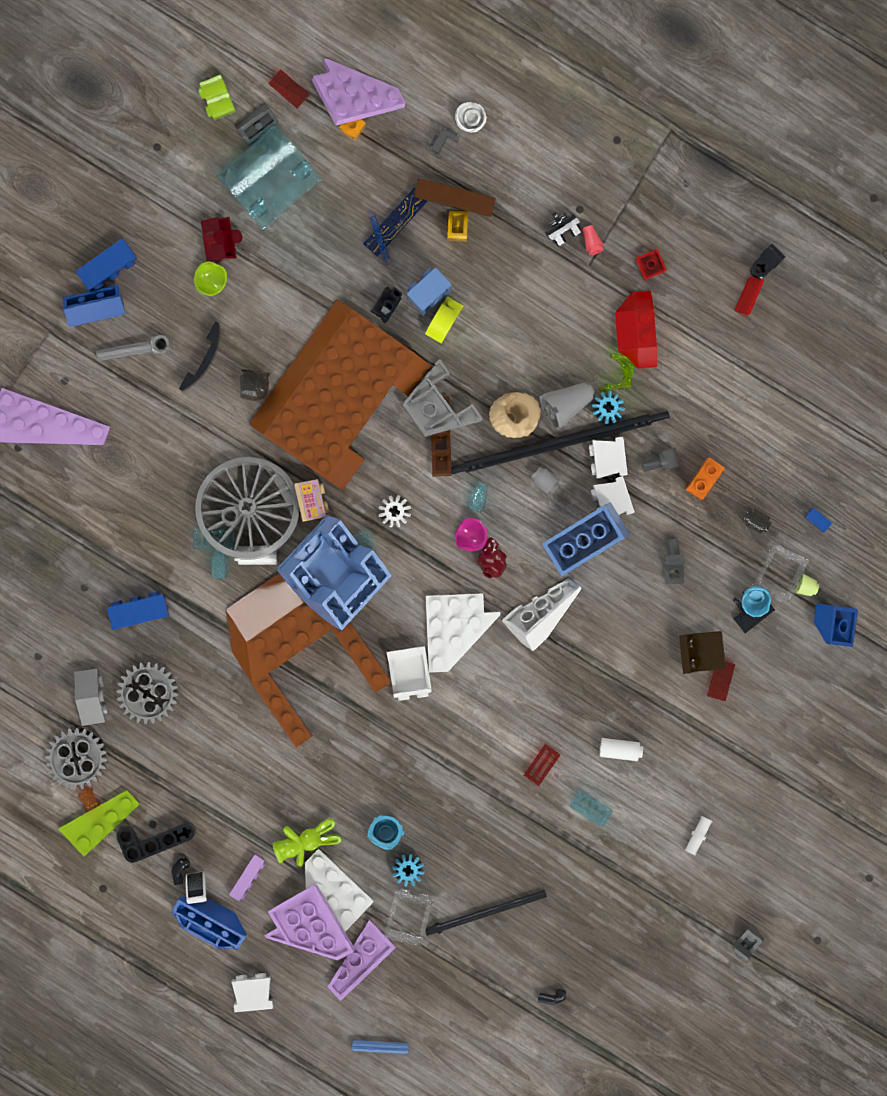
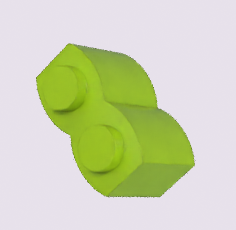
(217, 97)

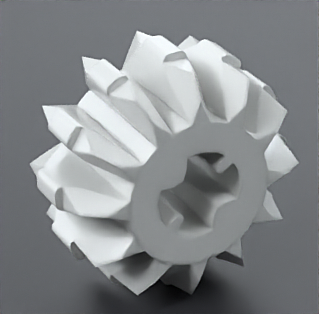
(389, 515)

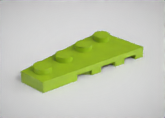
(96, 824)

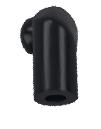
(177, 870)
(552, 999)

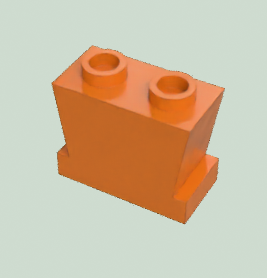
(705, 478)

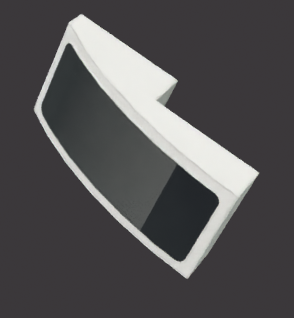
(196, 887)

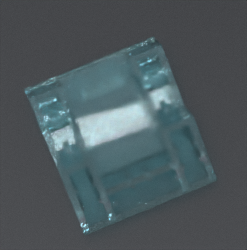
(269, 177)

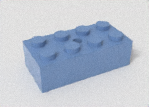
(428, 291)
(571, 549)

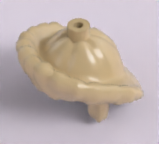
(515, 414)

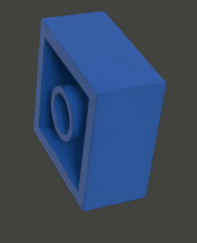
(818, 520)

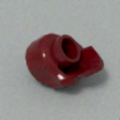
(492, 560)

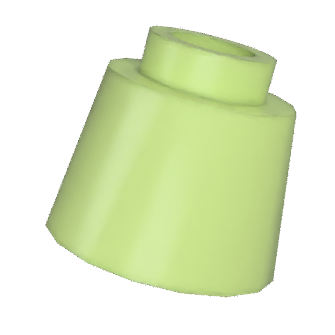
(807, 586)

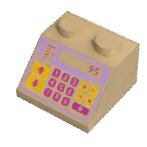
(311, 500)

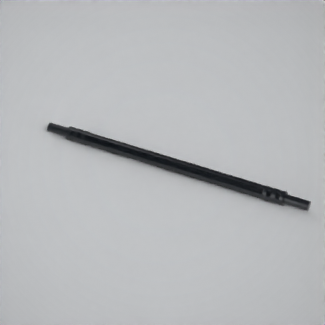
(559, 442)

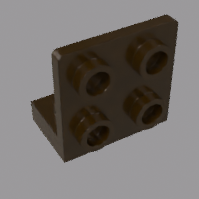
(702, 652)

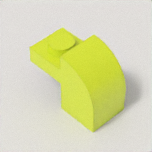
(444, 319)

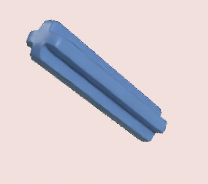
(381, 1047)

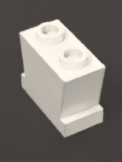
(608, 457)
(615, 493)
(252, 993)

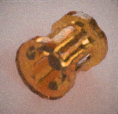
(88, 800)

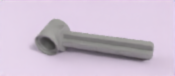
(134, 349)

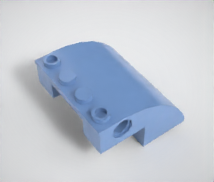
(334, 572)

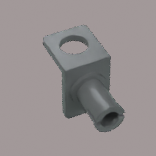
(673, 561)

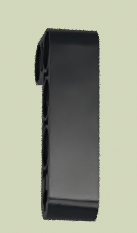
(158, 839)

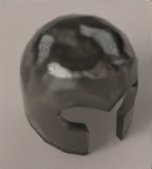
(254, 385)

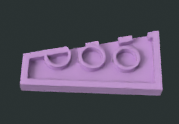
(369, 952)

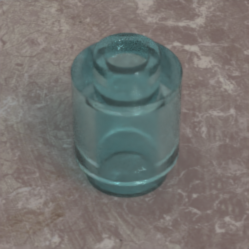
(219, 565)

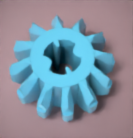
(613, 403)
(402, 873)

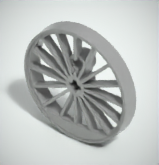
(285, 488)

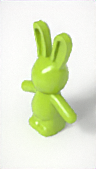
(308, 840)

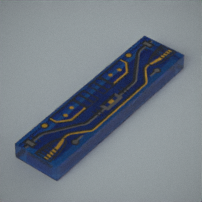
(395, 222)

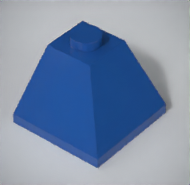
(836, 624)

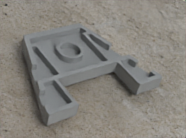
(431, 410)

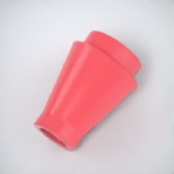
(592, 241)

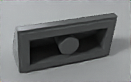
(256, 123)

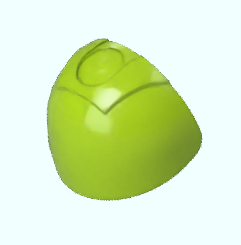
(210, 278)

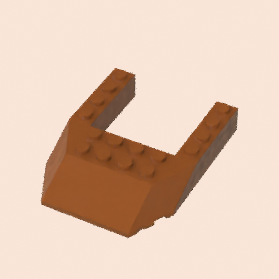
(272, 628)

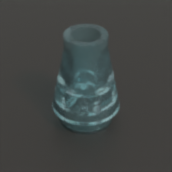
(478, 498)

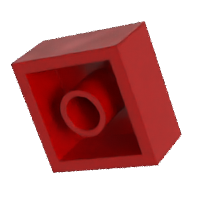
(650, 264)

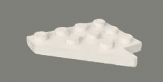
(453, 627)
(340, 891)

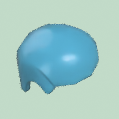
(756, 601)

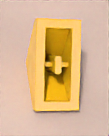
(457, 226)

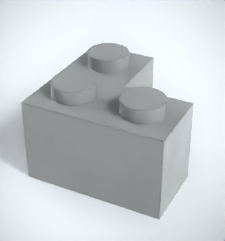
(90, 697)

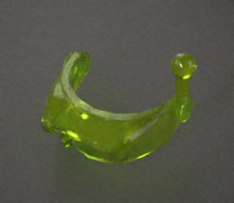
(628, 369)

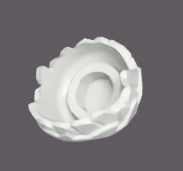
(470, 117)

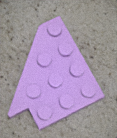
(353, 94)
(310, 925)

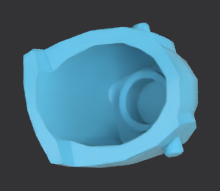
(385, 832)

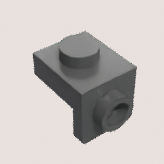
(439, 141)
(747, 943)

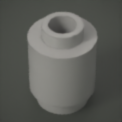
(545, 480)

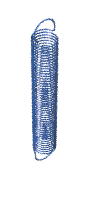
(379, 244)

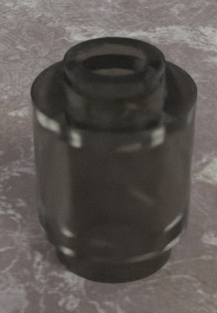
(757, 520)

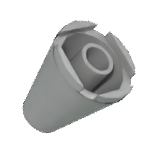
(565, 403)

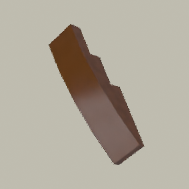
(454, 197)
(441, 452)

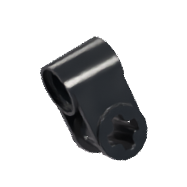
(768, 260)

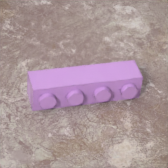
(246, 878)

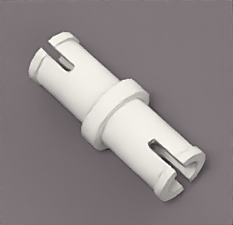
(698, 835)

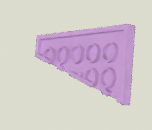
(36, 422)

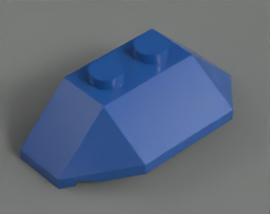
(210, 923)

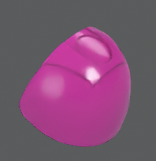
(471, 535)

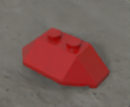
(637, 330)

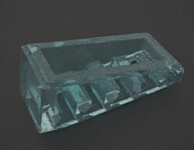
(229, 541)
(605, 817)

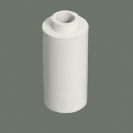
(268, 560)
(620, 749)

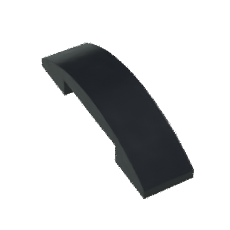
(214, 336)

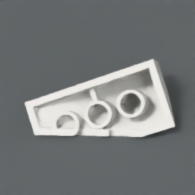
(537, 619)

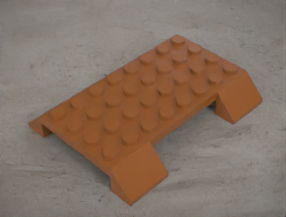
(335, 391)

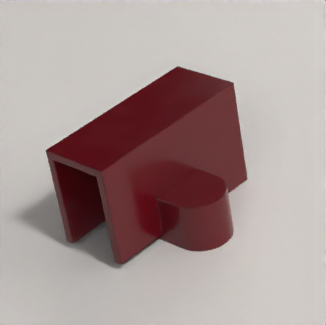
(219, 239)

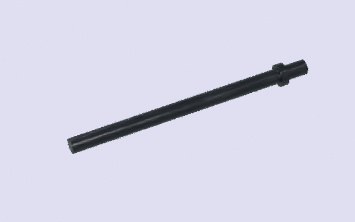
(438, 928)

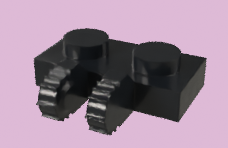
(746, 621)

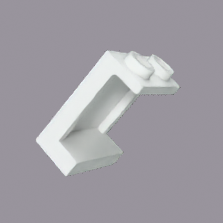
(409, 673)

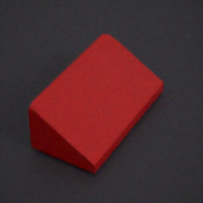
(749, 296)

